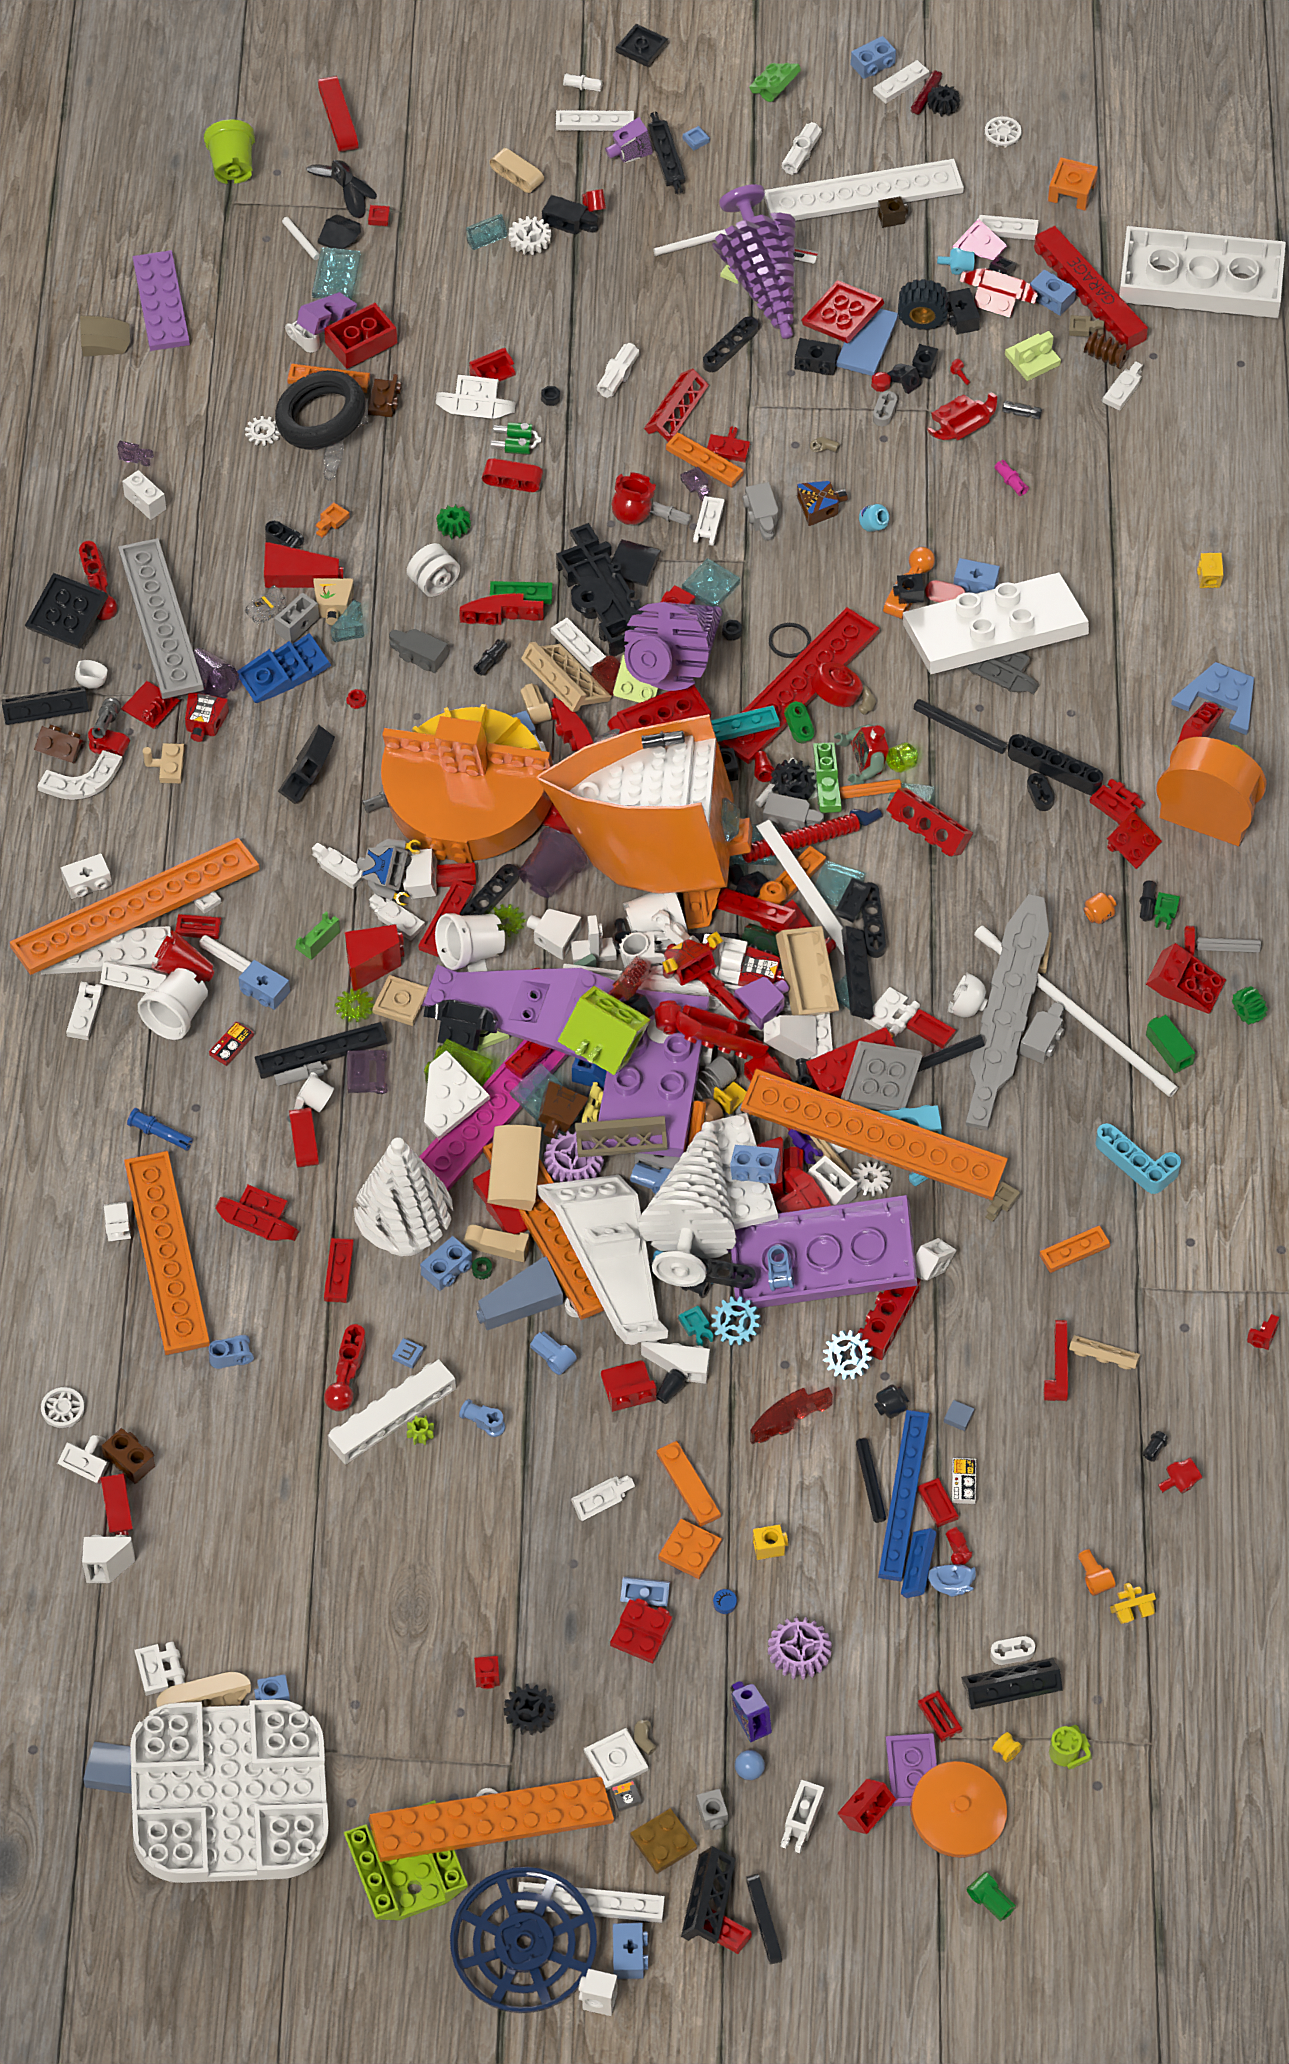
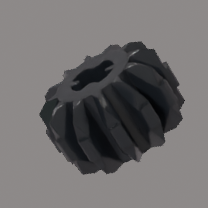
(943, 100)

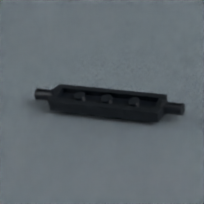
(666, 152)

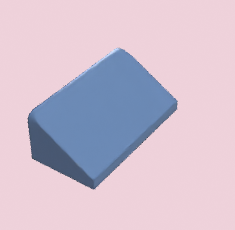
(652, 1591)

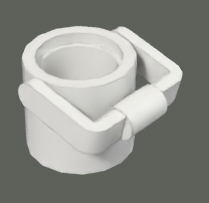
(313, 1093)

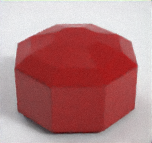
(881, 381)

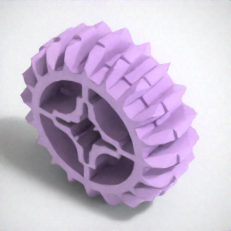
(560, 1155)
(817, 1644)

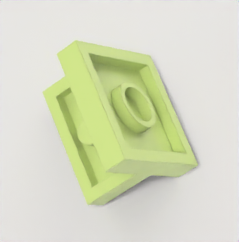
(1033, 355)

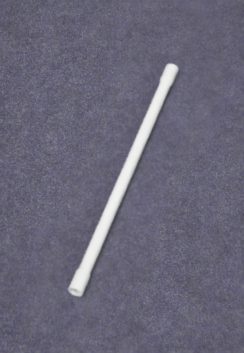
(1159, 1080)

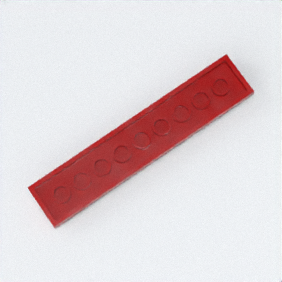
(836, 643)

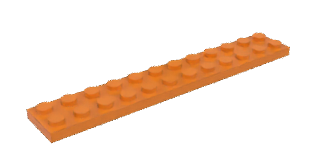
(134, 906)
(874, 1134)

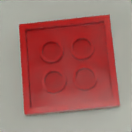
(842, 311)

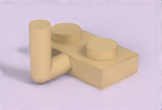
(170, 762)

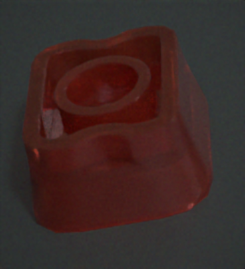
(606, 673)

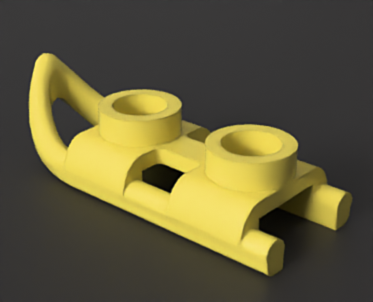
(592, 1111)

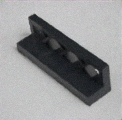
(44, 705)
(1012, 1683)
(700, 1894)

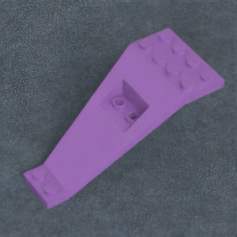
(509, 997)

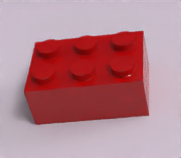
(360, 335)

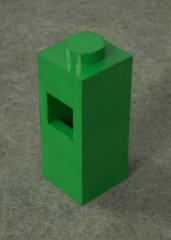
(1170, 1043)

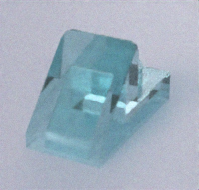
(348, 624)

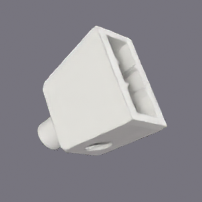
(555, 931)

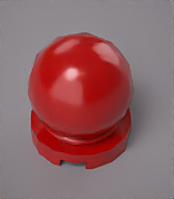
(632, 498)

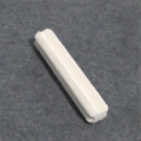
(224, 953)

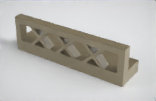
(621, 1129)

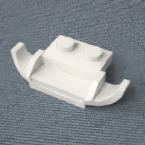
(475, 398)

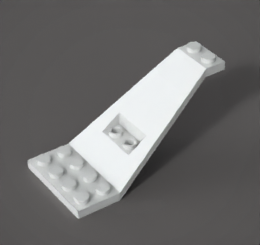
(604, 1232)

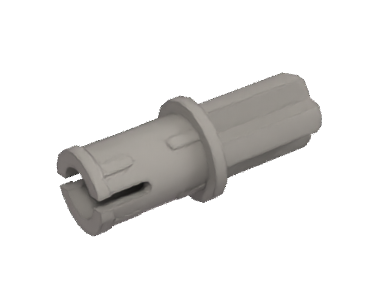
(670, 513)

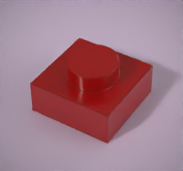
(378, 215)

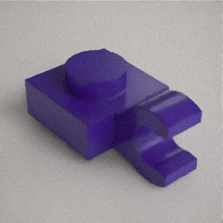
(805, 1142)

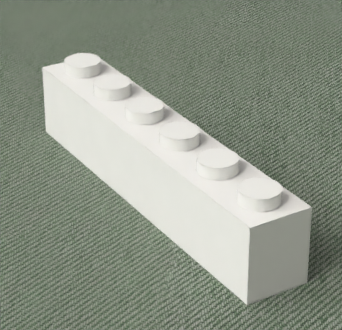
(391, 1411)

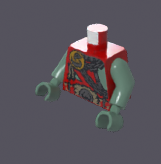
(869, 750)

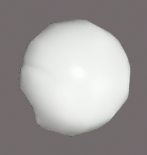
(90, 674)

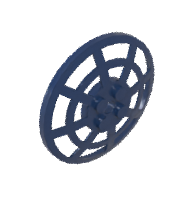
(518, 1926)

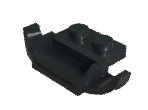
(462, 1022)

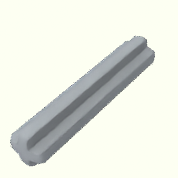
(1226, 944)

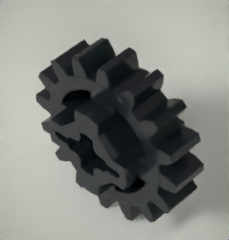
(788, 772)
(522, 1716)

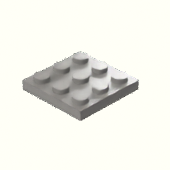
(881, 1076)

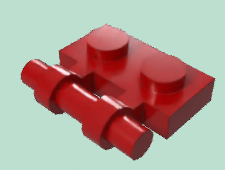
(1112, 804)

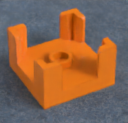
(1074, 180)

